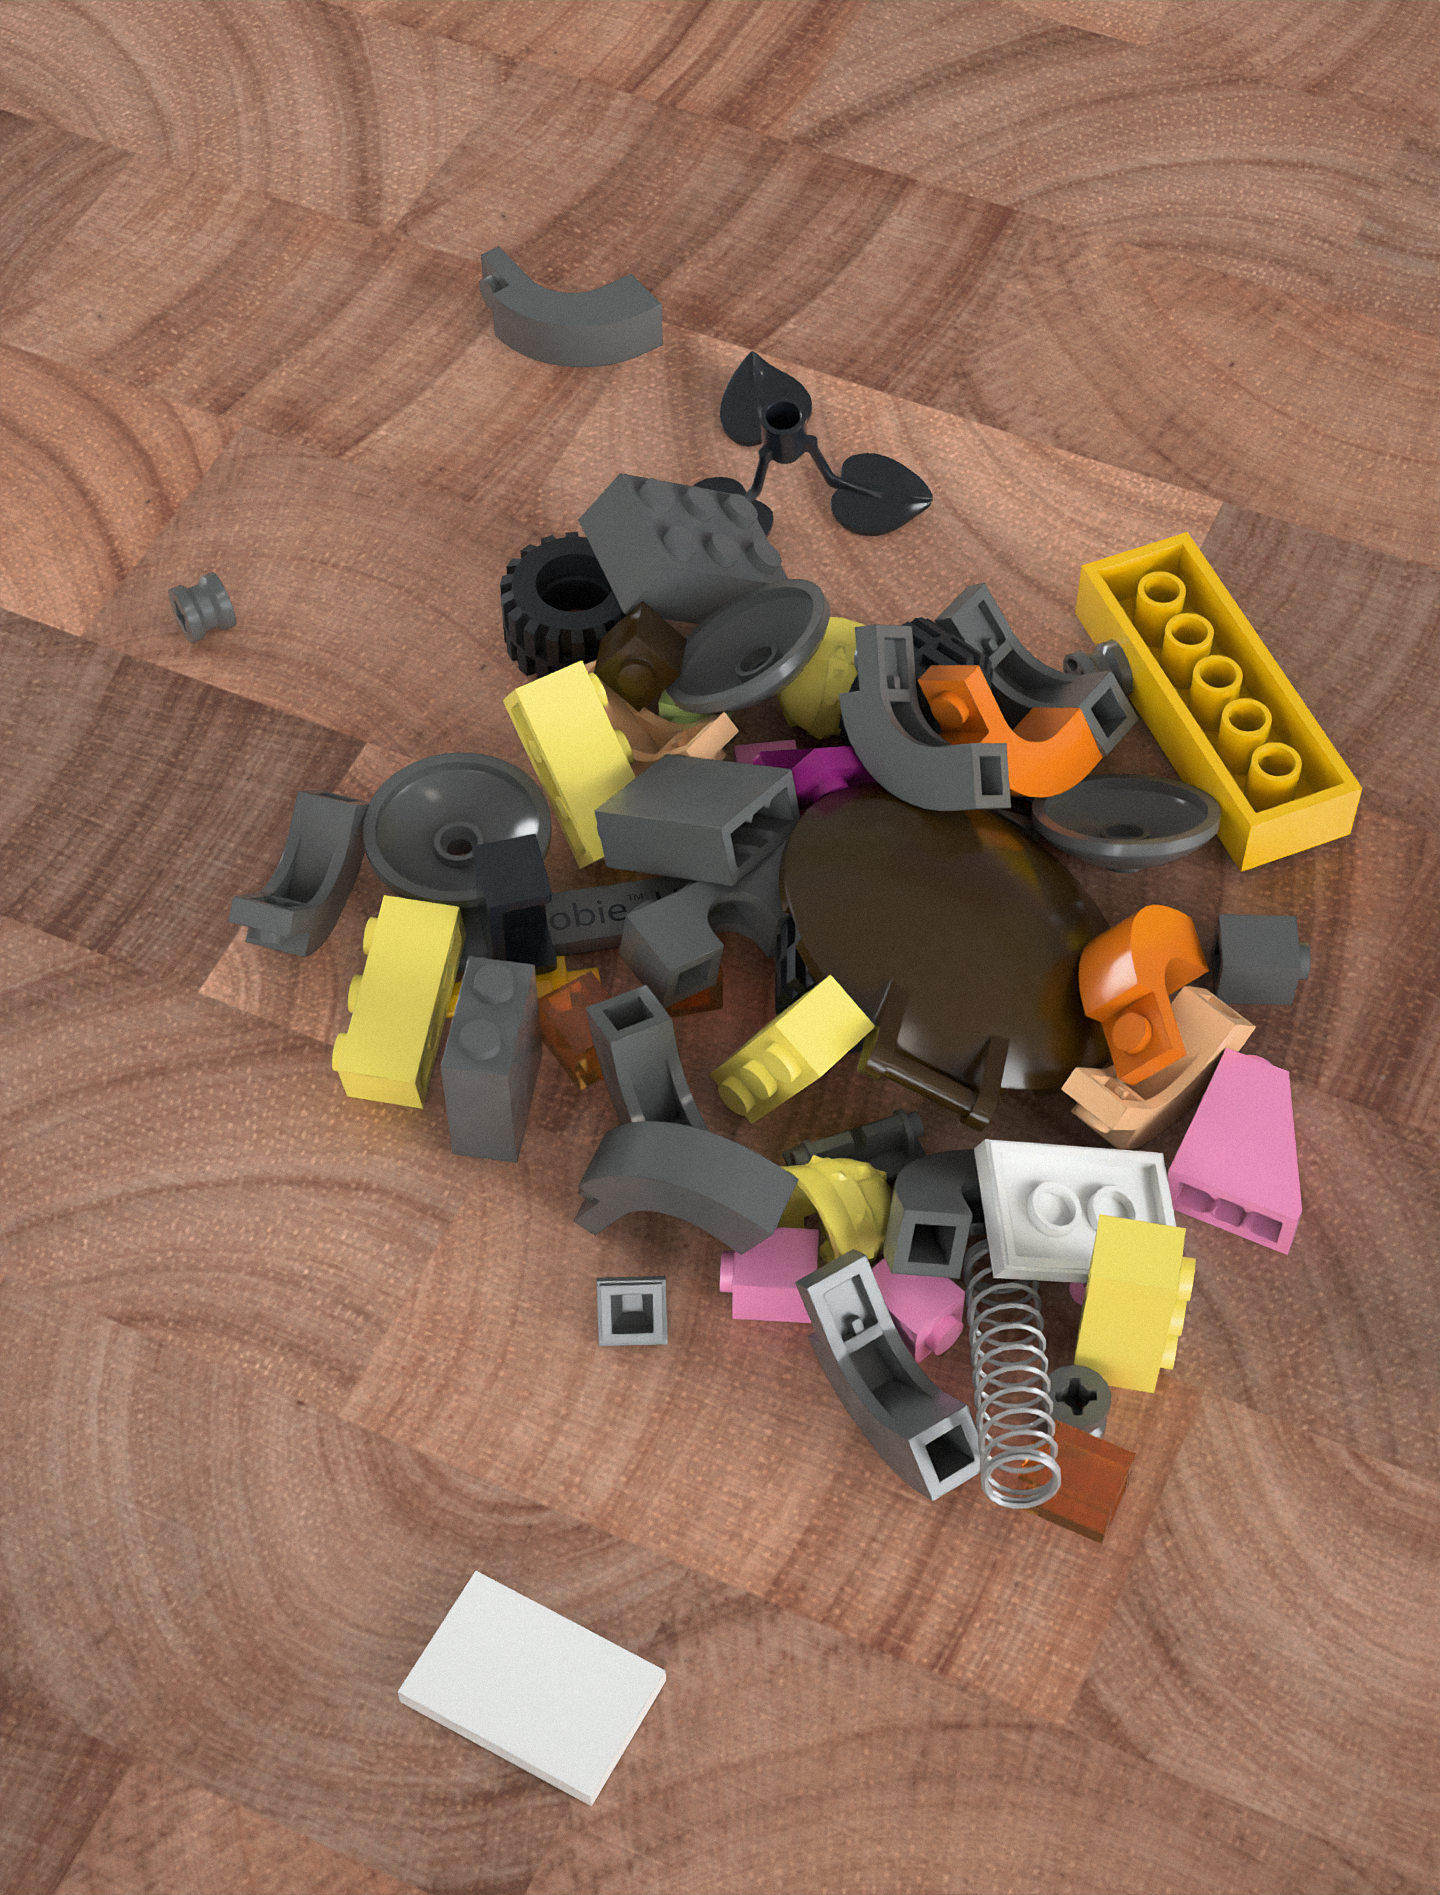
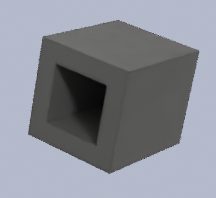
(1258, 959)

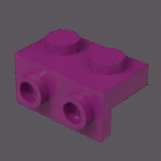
(817, 770)

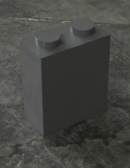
(698, 819)
(492, 1059)

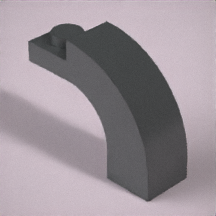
(569, 328)
(1026, 682)
(900, 744)
(312, 878)
(641, 1060)
(687, 1176)
(933, 1214)
(899, 1410)

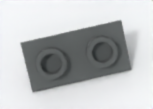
(882, 1143)

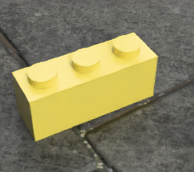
(572, 751)
(400, 1001)
(791, 1051)
(1134, 1302)

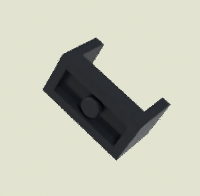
(512, 902)

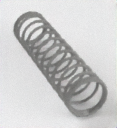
(987, 1463)

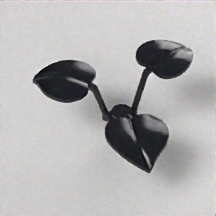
(774, 410)

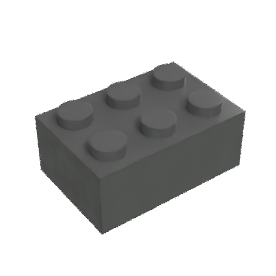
(678, 546)

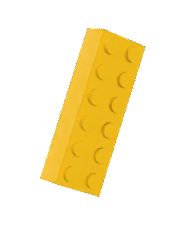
(1219, 701)

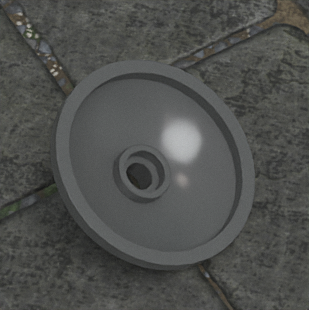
(751, 647)
(442, 811)
(1127, 820)

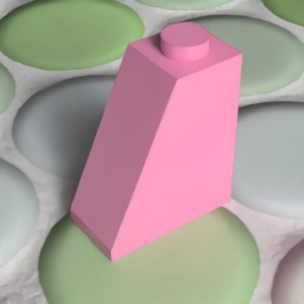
(1242, 1155)

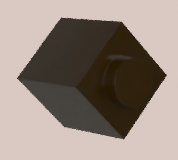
(640, 656)

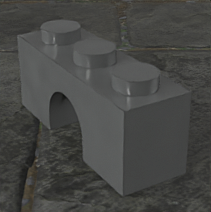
(674, 939)

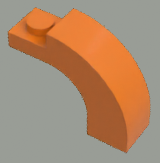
(1044, 752)
(1128, 983)

